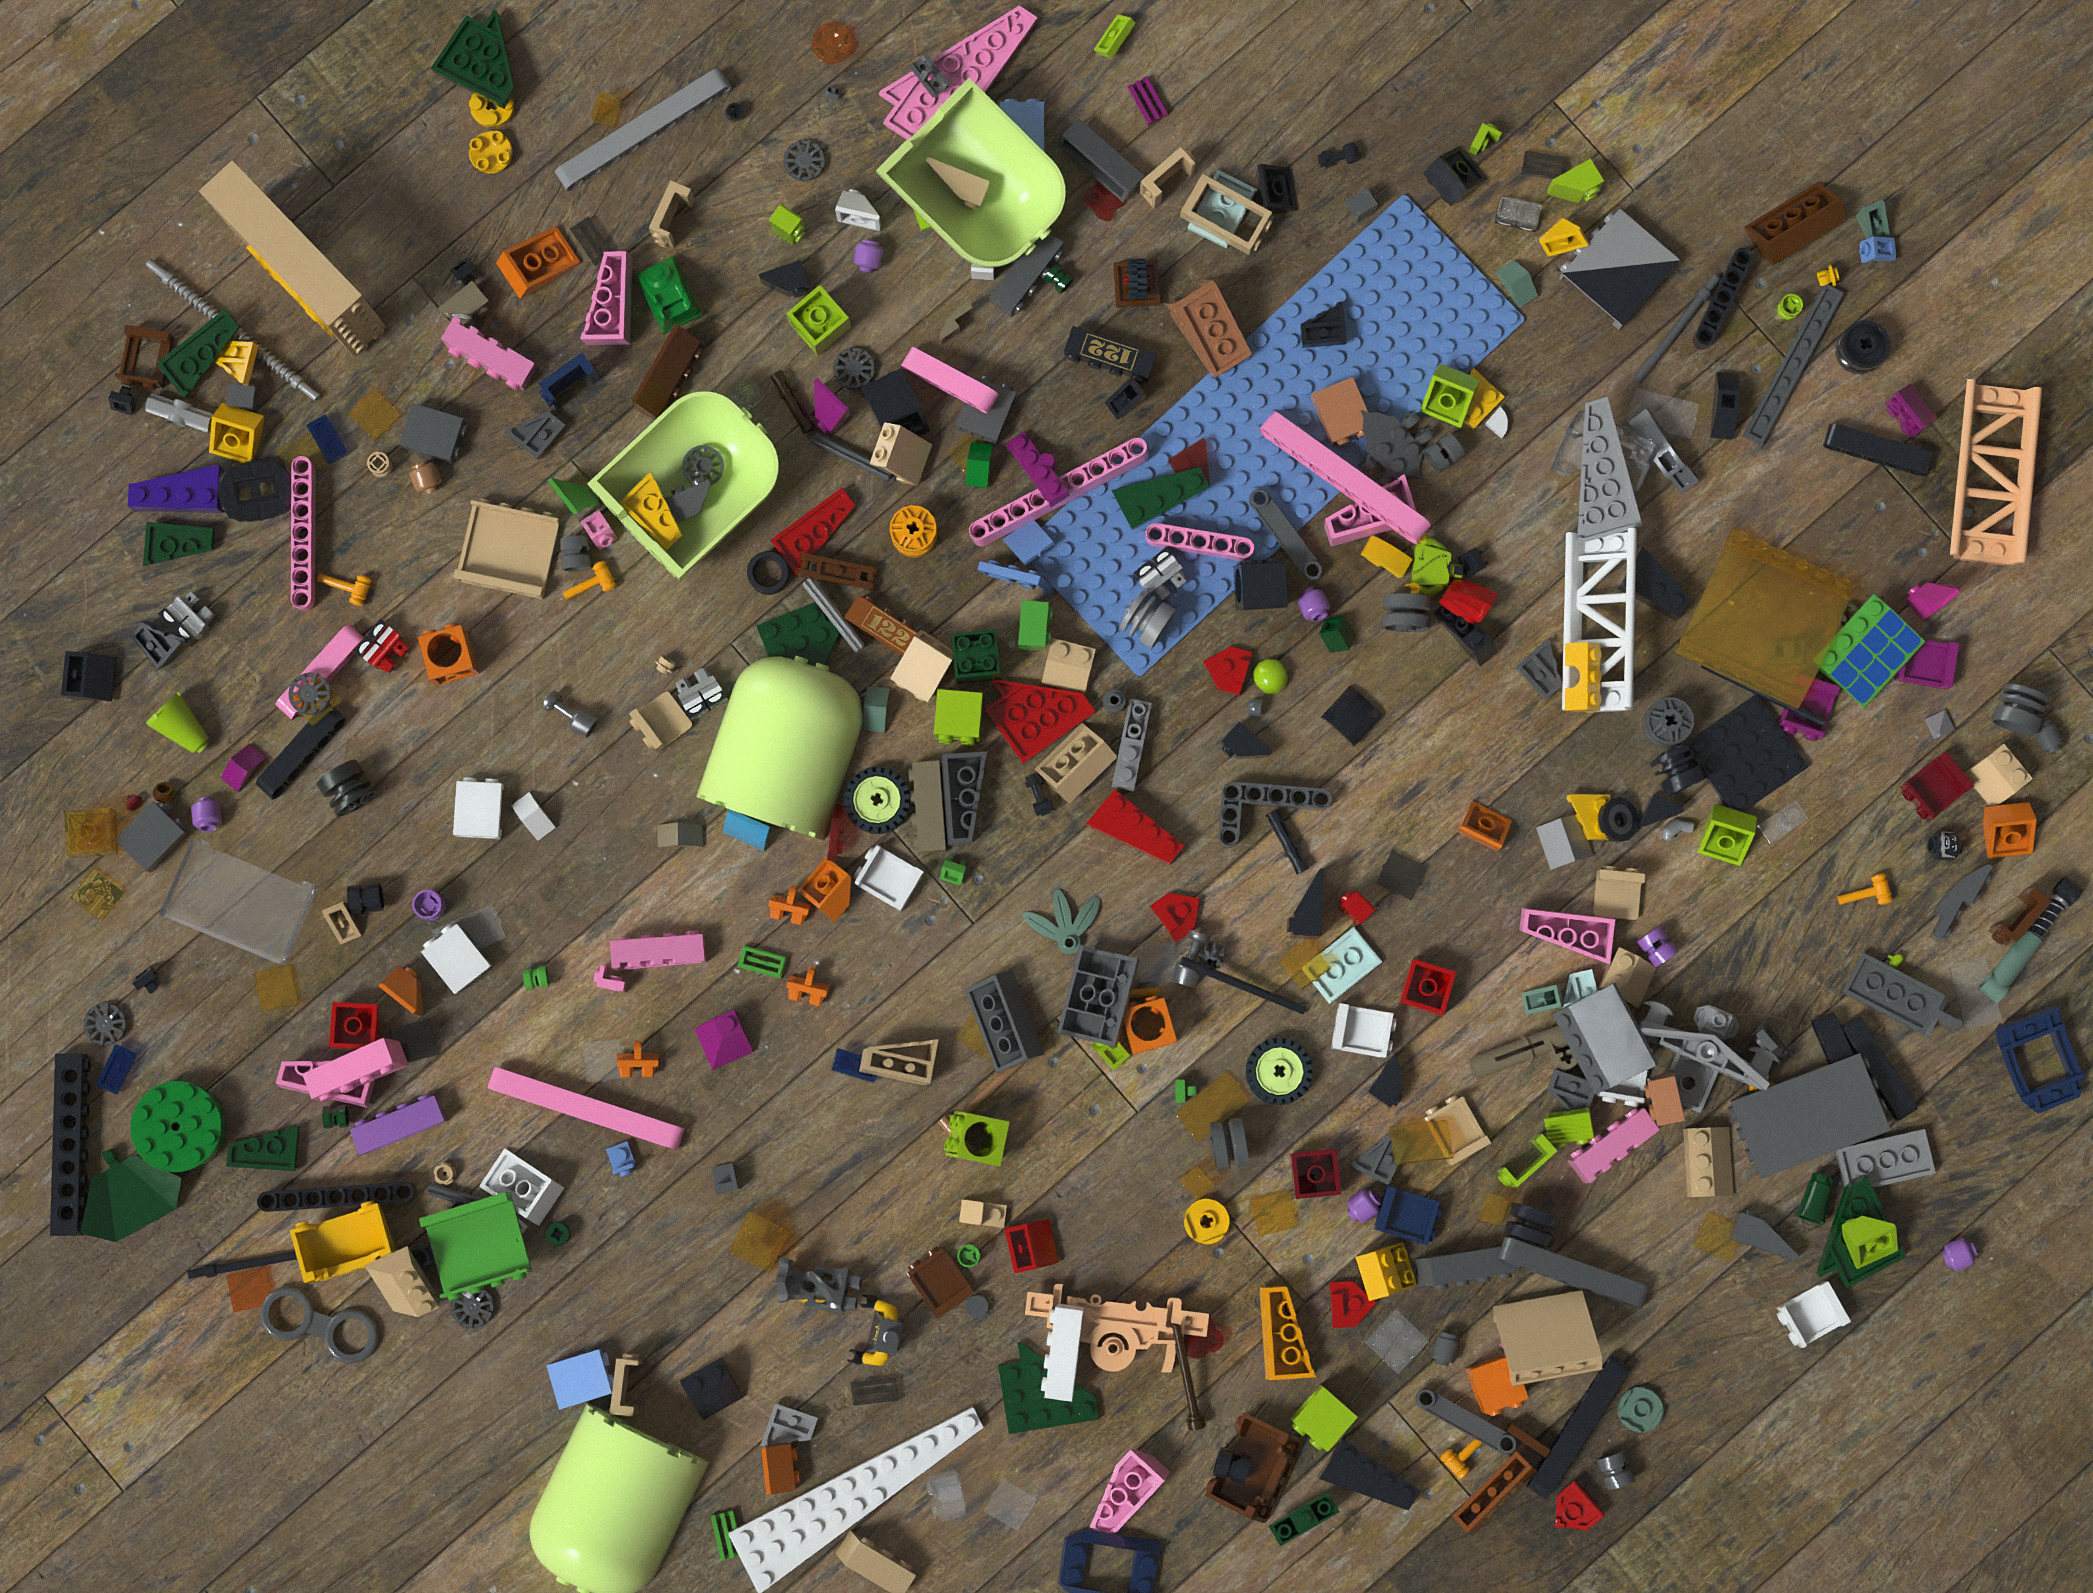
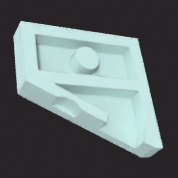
(1579, 986)

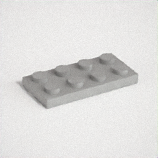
(1887, 1159)

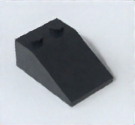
(1307, 916)

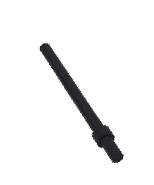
(1802, 712)
(1203, 969)
(212, 1270)

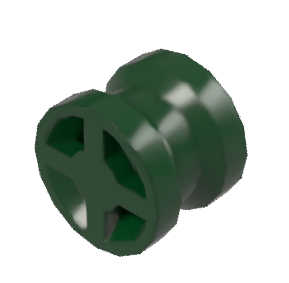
(558, 1231)

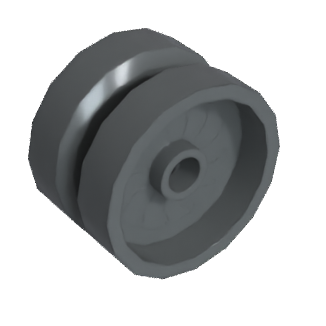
(1406, 612)
(1228, 1144)

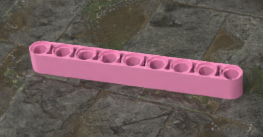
(1084, 472)
(1345, 477)
(585, 1108)

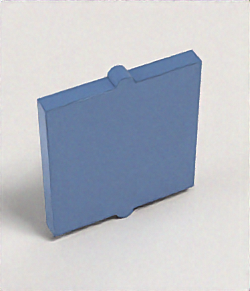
(1028, 542)

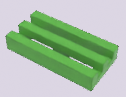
(780, 967)
(723, 1515)

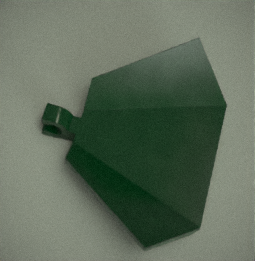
(128, 1197)

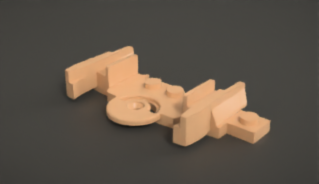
(1138, 1327)

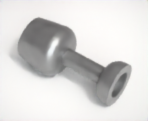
(581, 722)
(1183, 974)

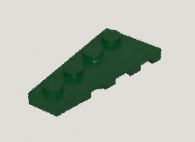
(195, 355)
(1156, 496)

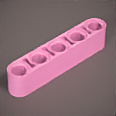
(949, 380)
(1210, 538)
(327, 663)

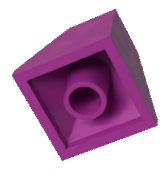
(829, 410)
(724, 1039)

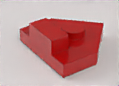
(1229, 669)
(1176, 914)
(1348, 1304)
(1576, 1508)

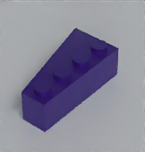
(180, 492)

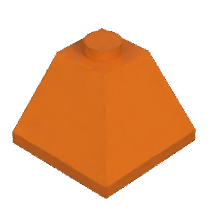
(828, 889)
(405, 989)

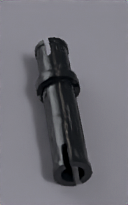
(1290, 847)

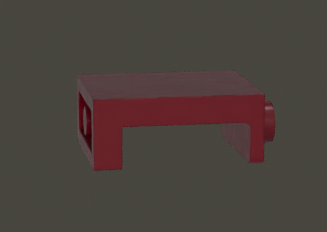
(1936, 786)

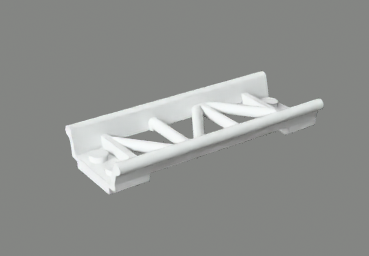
(1613, 549)

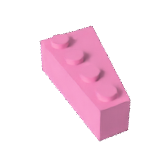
(488, 355)
(1356, 522)
(355, 1069)
(292, 1078)

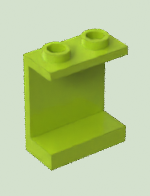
(1547, 1151)

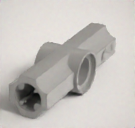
(179, 413)

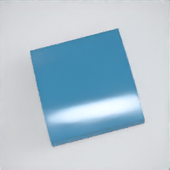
(746, 830)

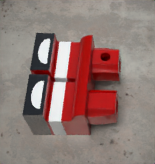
(375, 654)

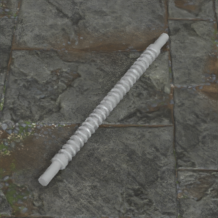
(169, 278)

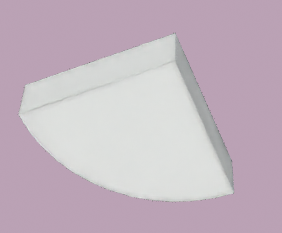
(1498, 422)

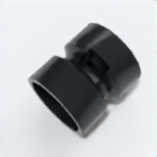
(365, 898)
(1232, 1465)

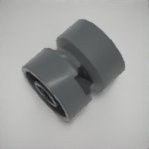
(1451, 449)
(575, 553)
(1615, 1470)

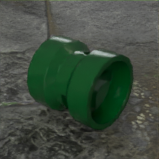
(1057, 276)
(335, 1116)

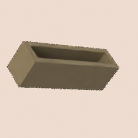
(929, 807)

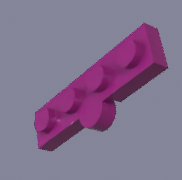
(1038, 468)

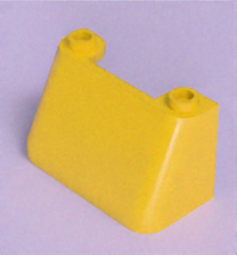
(342, 1243)

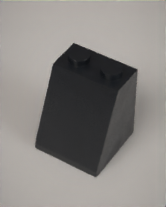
(895, 403)

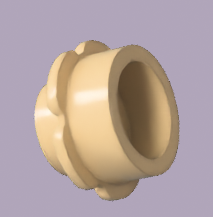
(665, 665)
(444, 1167)

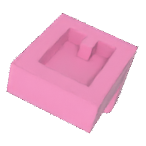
(599, 530)
(612, 983)

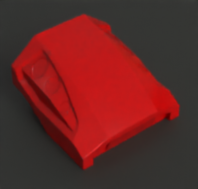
(1468, 600)

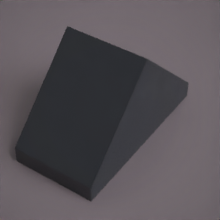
(1125, 398)
(1658, 810)

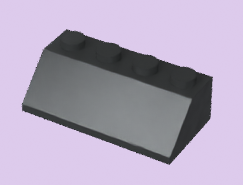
(1004, 1021)

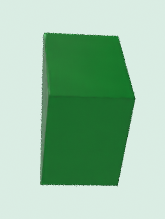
(978, 464)

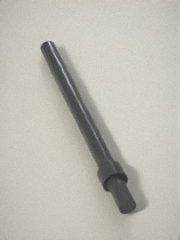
(1702, 295)

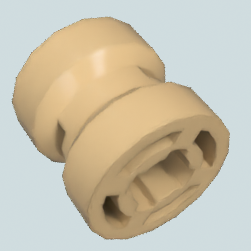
(382, 467)

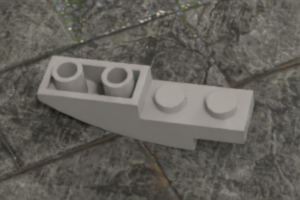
(1131, 744)

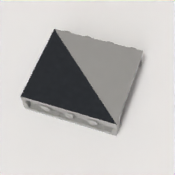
(1619, 267)

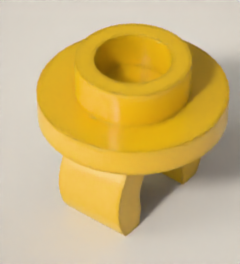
(1828, 276)

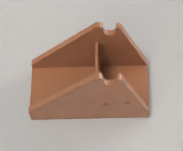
(1210, 328)

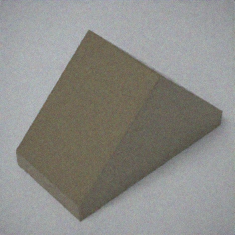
(680, 835)

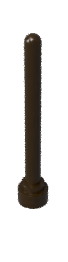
(1195, 1419)

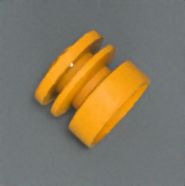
(919, 542)

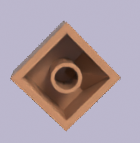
(1665, 1098)

